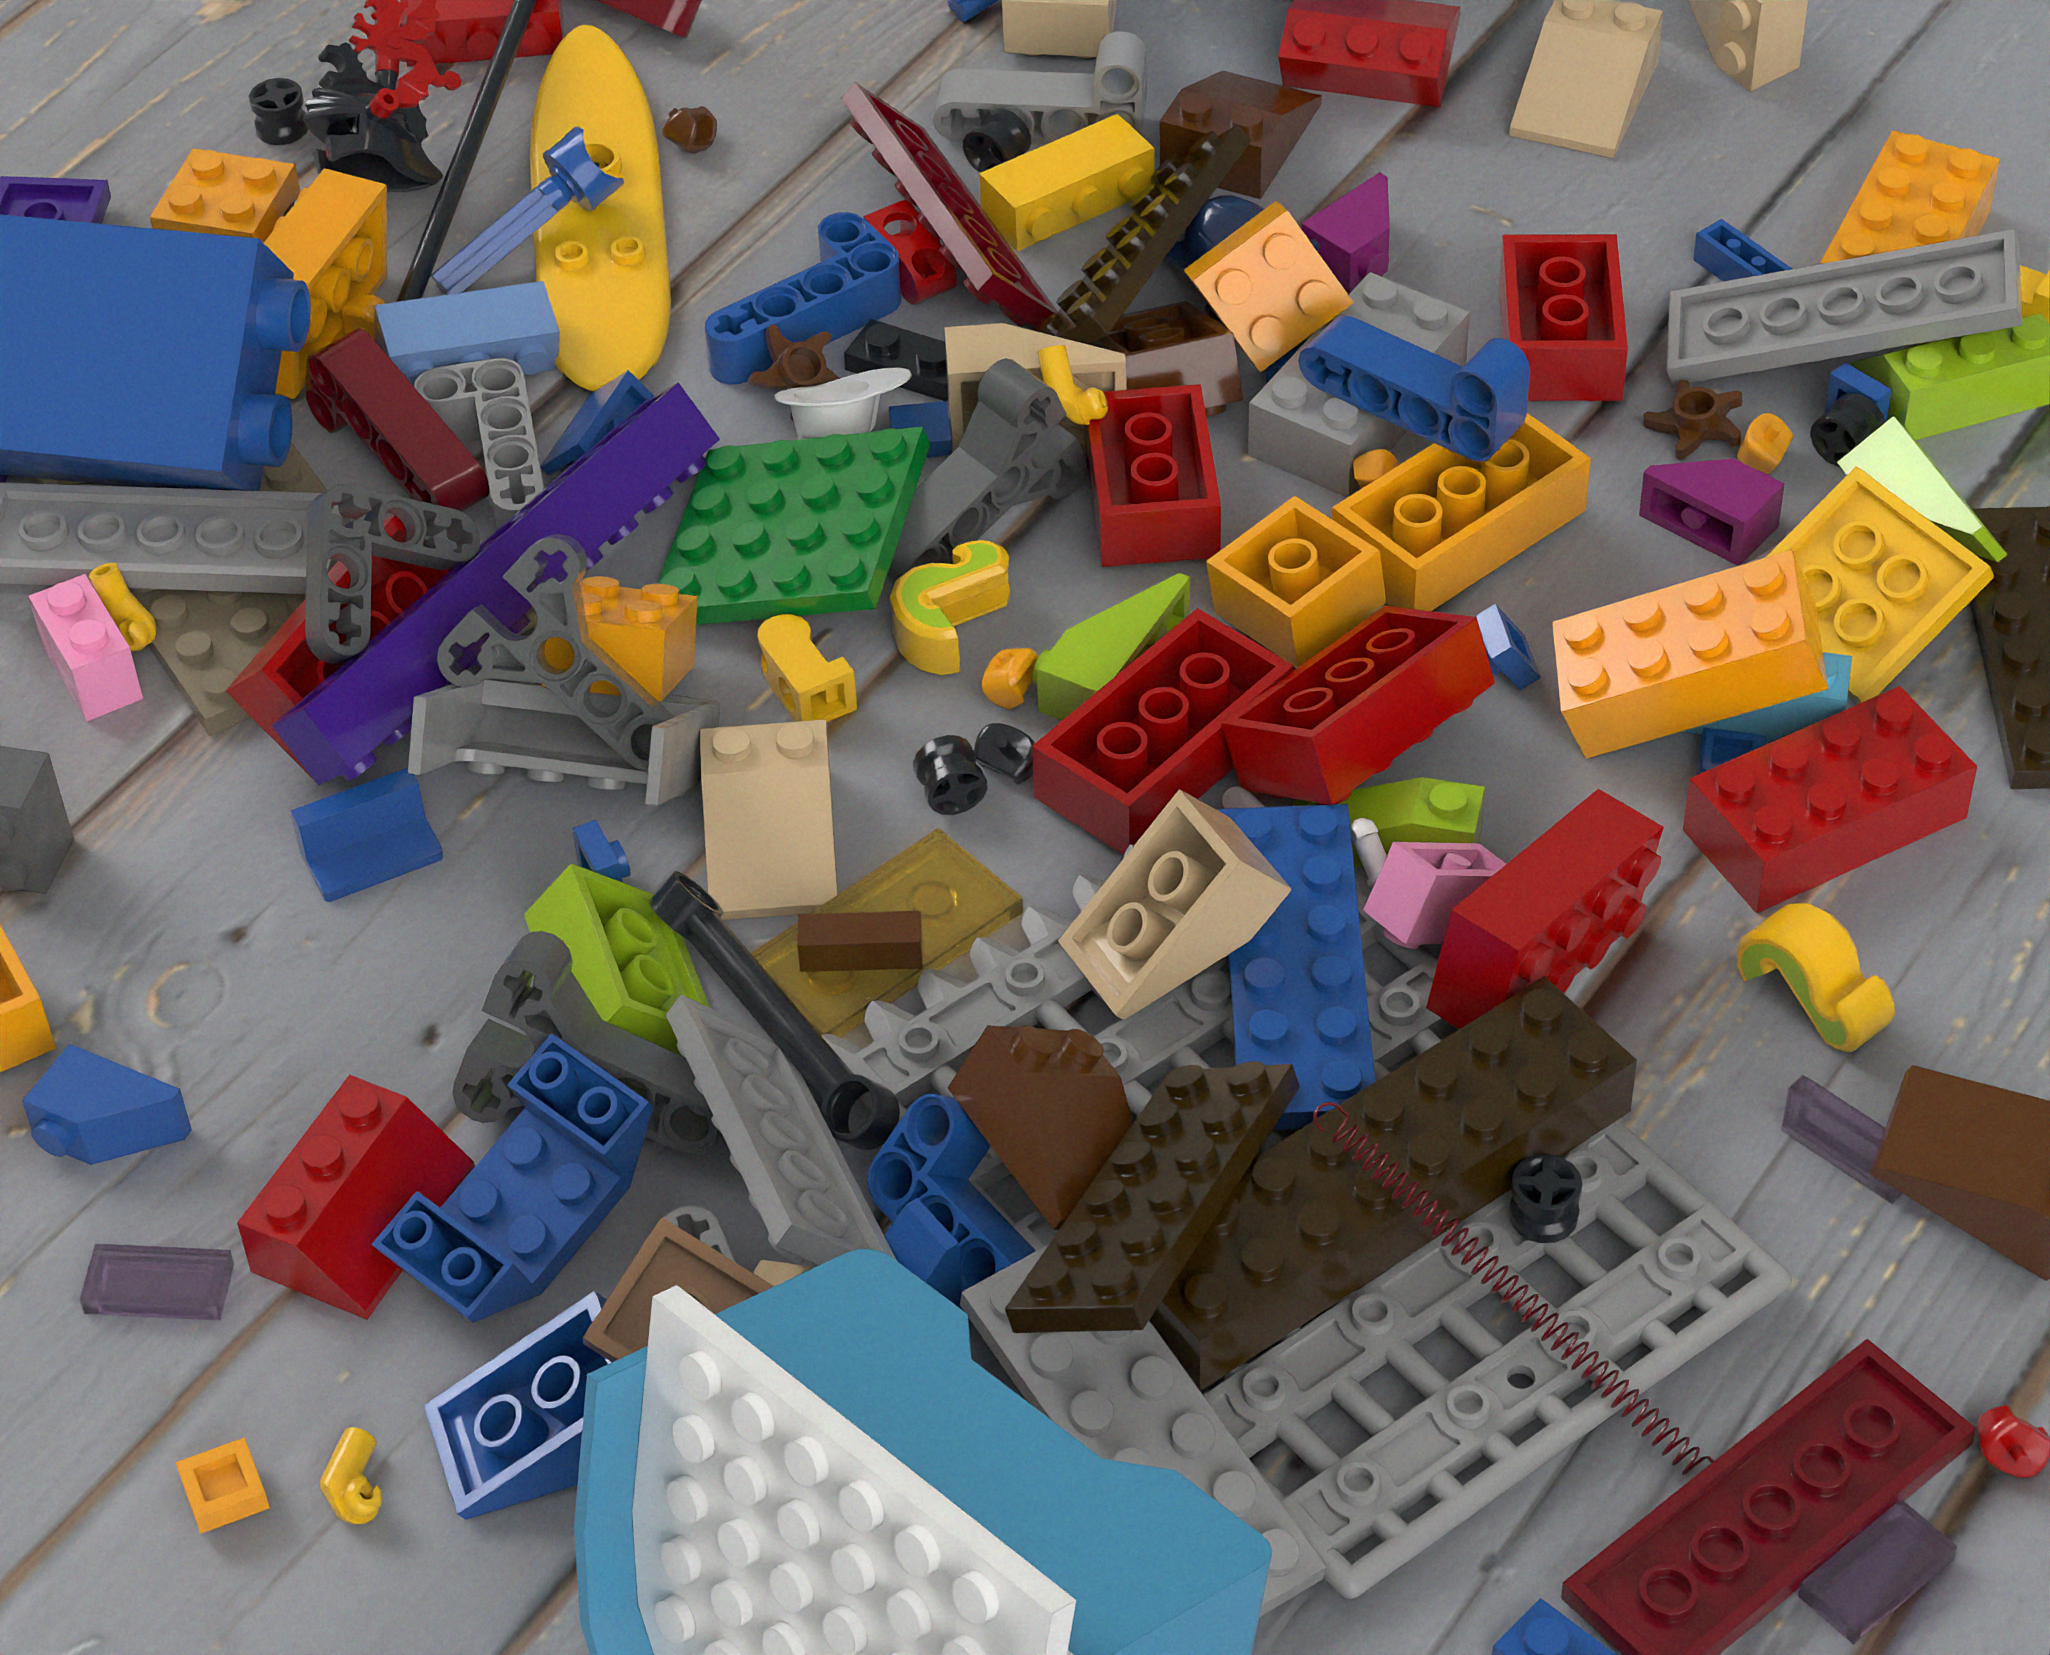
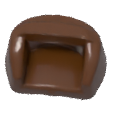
(691, 128)

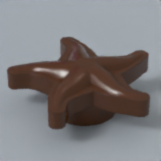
(794, 363)
(1696, 417)

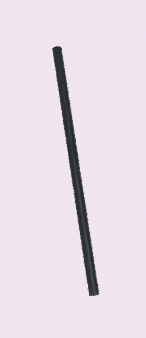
(466, 151)

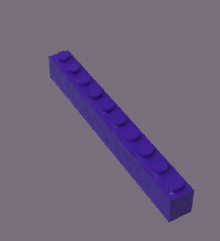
(590, 501)

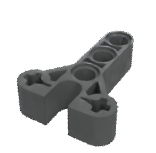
(1004, 459)
(522, 658)
(562, 1008)

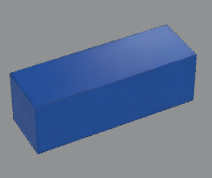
(1732, 254)

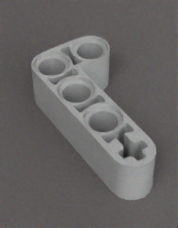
(1049, 101)
(491, 405)

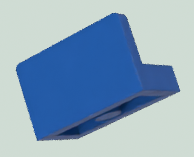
(596, 418)
(365, 835)

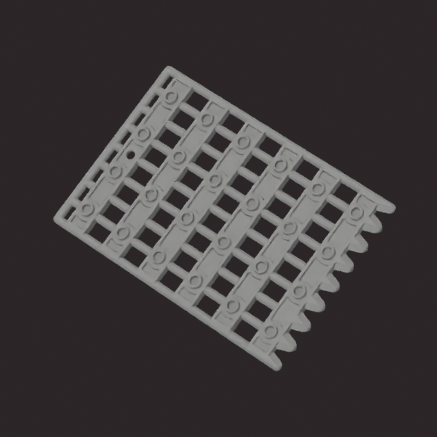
(1406, 1302)

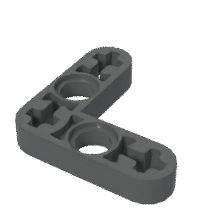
(354, 548)

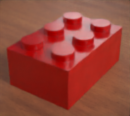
(1565, 313)
(1153, 477)

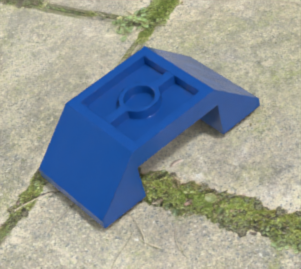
(531, 1192)

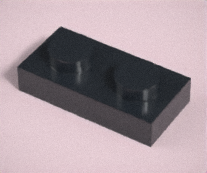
(889, 346)

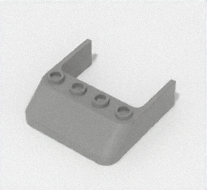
(534, 730)

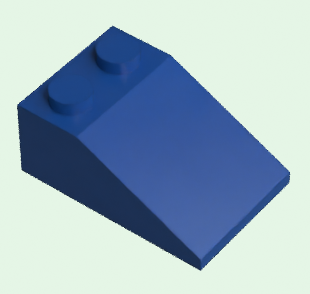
(519, 1417)

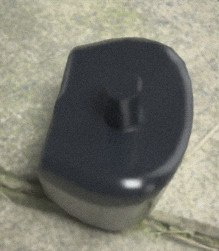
(1005, 751)

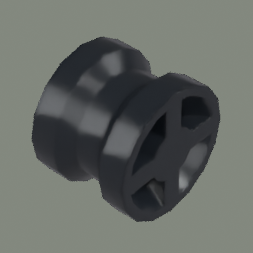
(278, 111)
(997, 140)
(1845, 426)
(950, 775)
(1558, 1187)

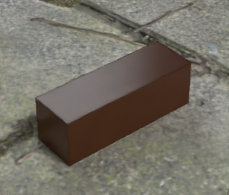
(860, 941)

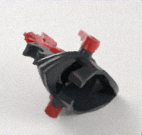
(378, 125)

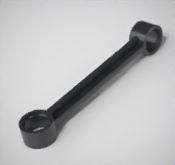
(697, 918)

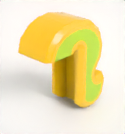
(942, 595)
(1822, 971)

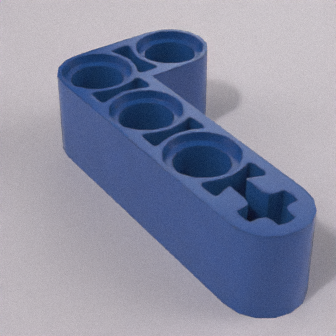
(839, 295)
(1452, 405)
(932, 1160)

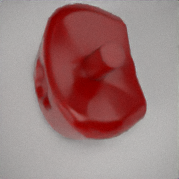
(2012, 1443)

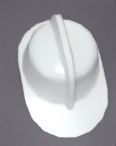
(841, 405)

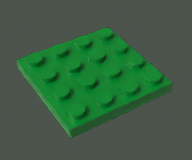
(795, 525)

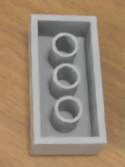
(1322, 435)

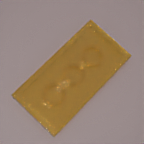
(932, 876)

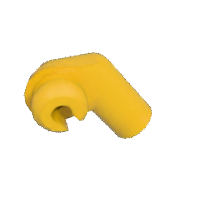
(1078, 404)
(129, 615)
(344, 1482)

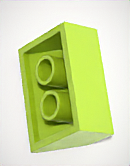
(1966, 377)
(619, 951)

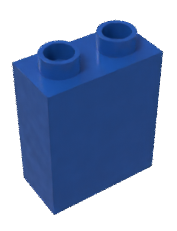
(143, 355)

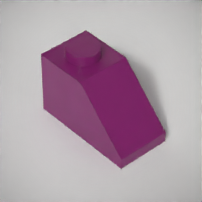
(1354, 232)
(1713, 504)

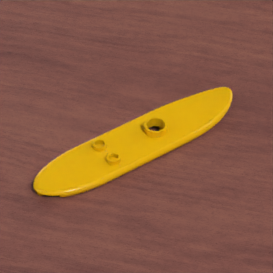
(610, 264)

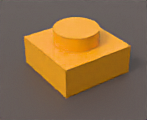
(222, 1485)

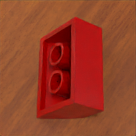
(1369, 48)
(342, 1189)

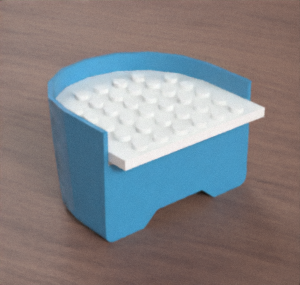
(866, 1488)

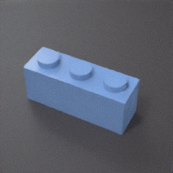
(470, 327)

